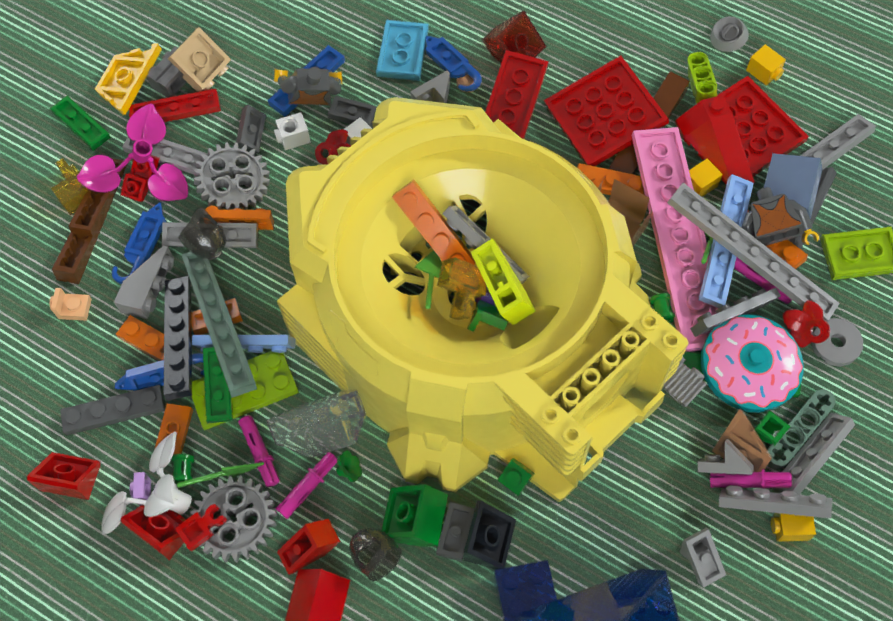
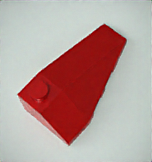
(714, 135)

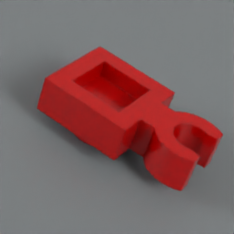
(197, 529)

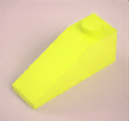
(502, 283)

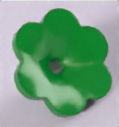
(349, 466)

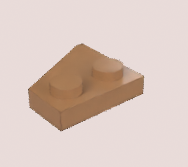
(746, 440)

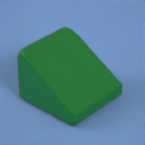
(771, 428)

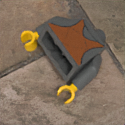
(309, 85)
(777, 219)

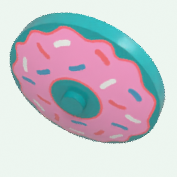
(752, 363)

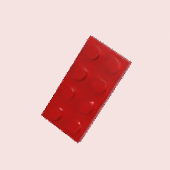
(516, 91)

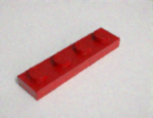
(183, 105)

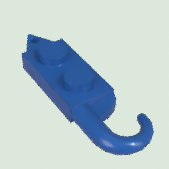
(452, 61)
(142, 240)
(148, 375)

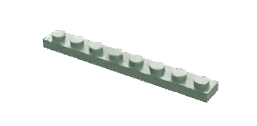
(219, 325)

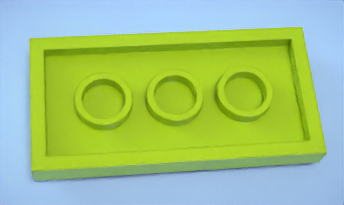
(272, 381)

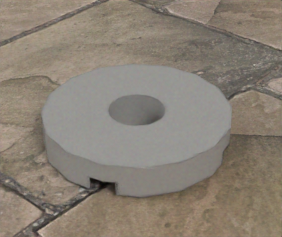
(851, 340)

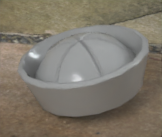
(729, 34)

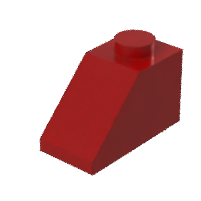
(308, 545)

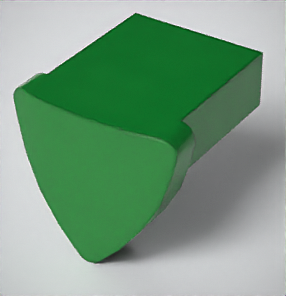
(488, 314)

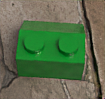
(415, 515)

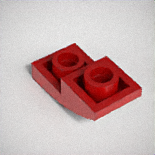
(136, 182)

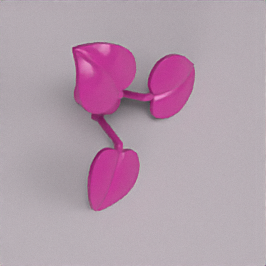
(146, 130)

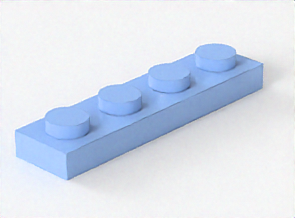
(253, 343)

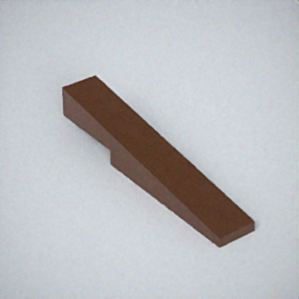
(668, 98)
(84, 233)

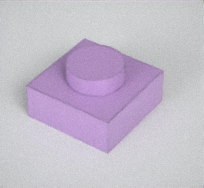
(141, 486)

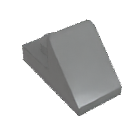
(434, 89)
(733, 463)
(703, 557)

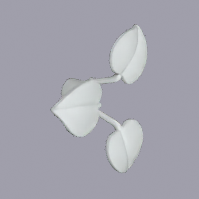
(163, 497)

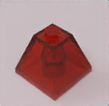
(514, 35)

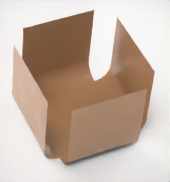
(632, 206)

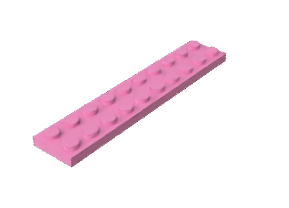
(677, 238)

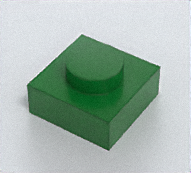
(515, 476)

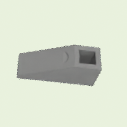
(141, 288)

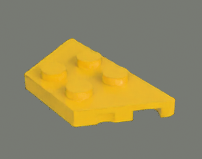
(125, 76)

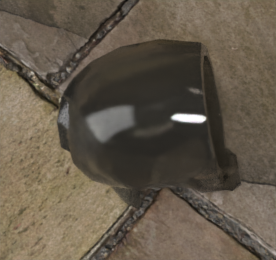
(203, 236)
(374, 553)

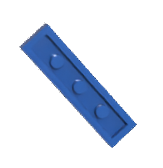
(326, 59)

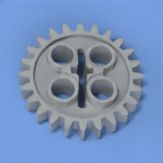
(229, 159)
(246, 537)

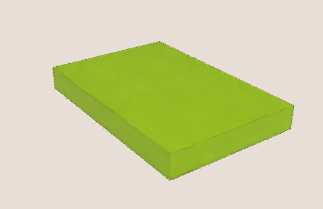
(859, 253)

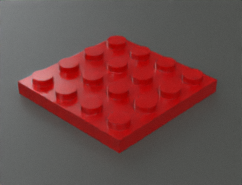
(604, 111)
(761, 124)

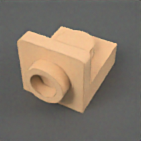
(70, 305)

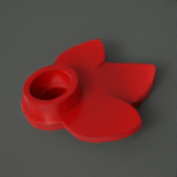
(333, 142)
(802, 324)

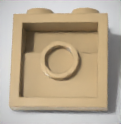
(200, 60)

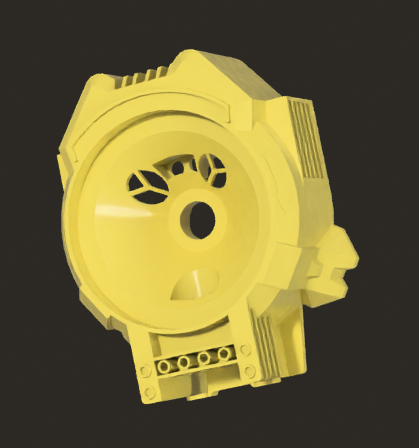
(457, 394)

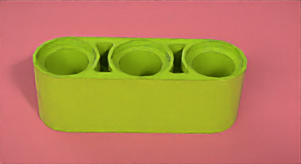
(701, 76)

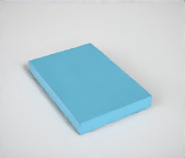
(402, 50)

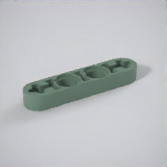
(802, 430)

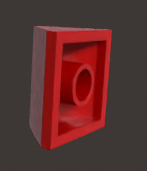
(65, 475)
(156, 530)
(317, 596)

